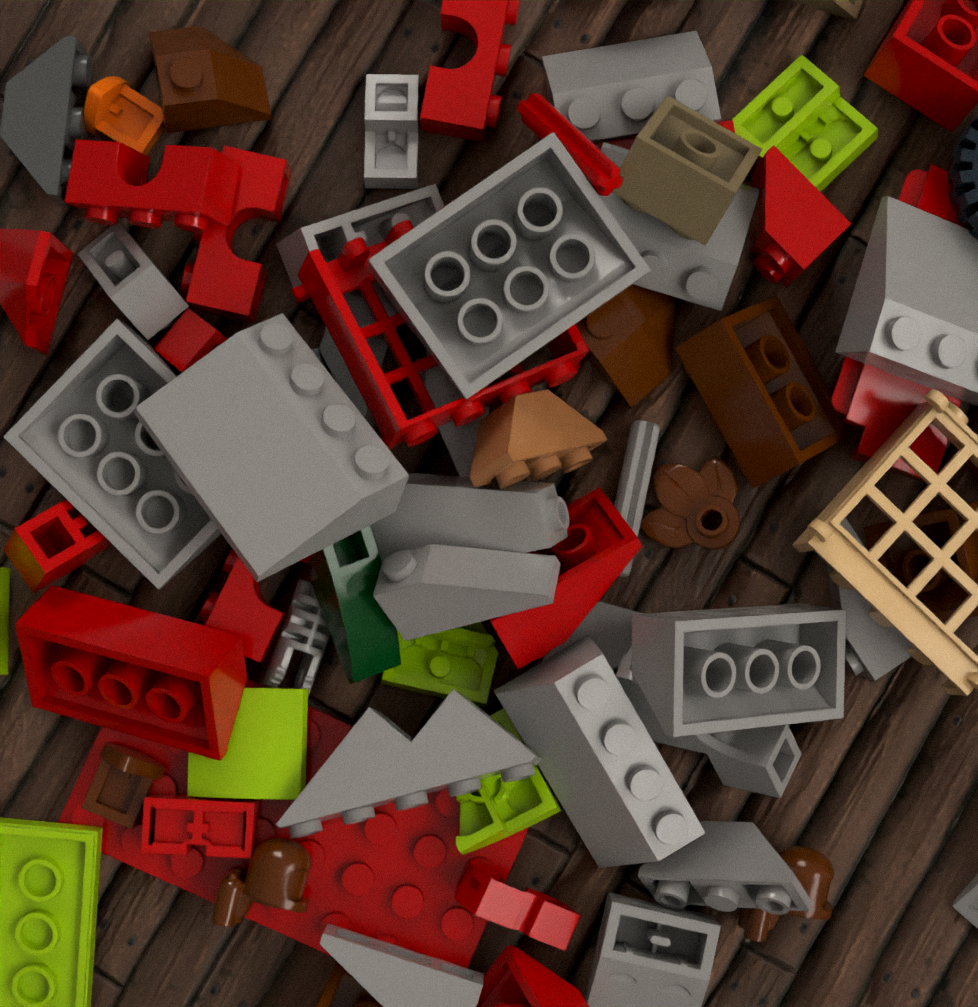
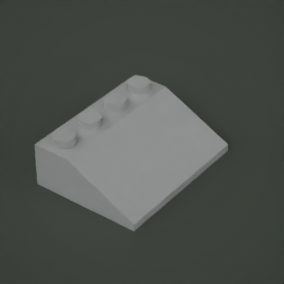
(507, 266)
(917, 302)
(273, 448)
(106, 461)

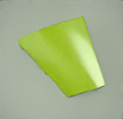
(503, 807)

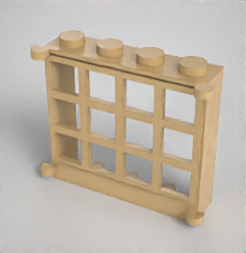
(860, 569)

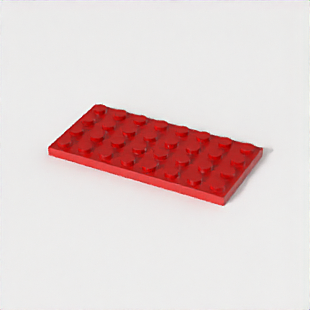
(371, 877)

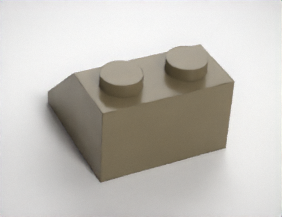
(685, 170)

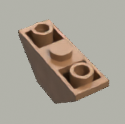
(532, 437)

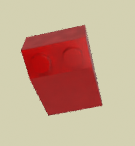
(932, 59)
(590, 560)

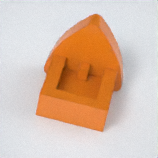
(122, 114)

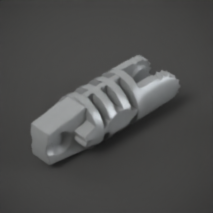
(301, 630)

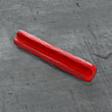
(594, 164)

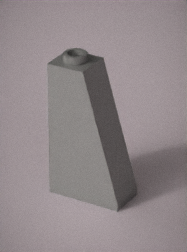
(483, 517)

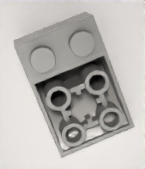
(651, 955)

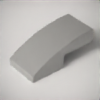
(391, 131)

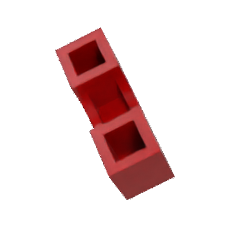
(462, 98)
(190, 189)
(219, 279)
(244, 610)

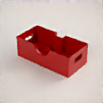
(199, 821)
(525, 911)

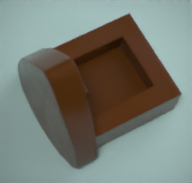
(122, 784)

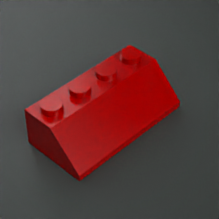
(133, 670)

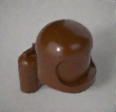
(814, 874)
(273, 879)

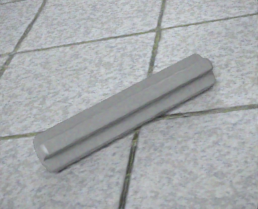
(636, 475)

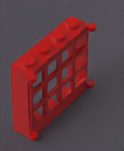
(331, 280)

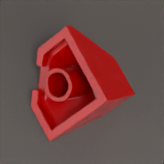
(33, 283)

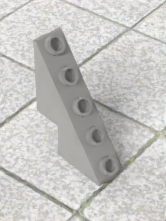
(386, 765)

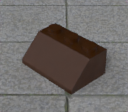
(763, 390)

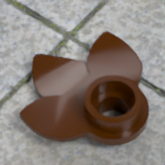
(687, 501)

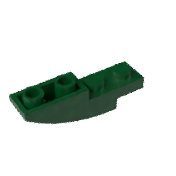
(356, 622)

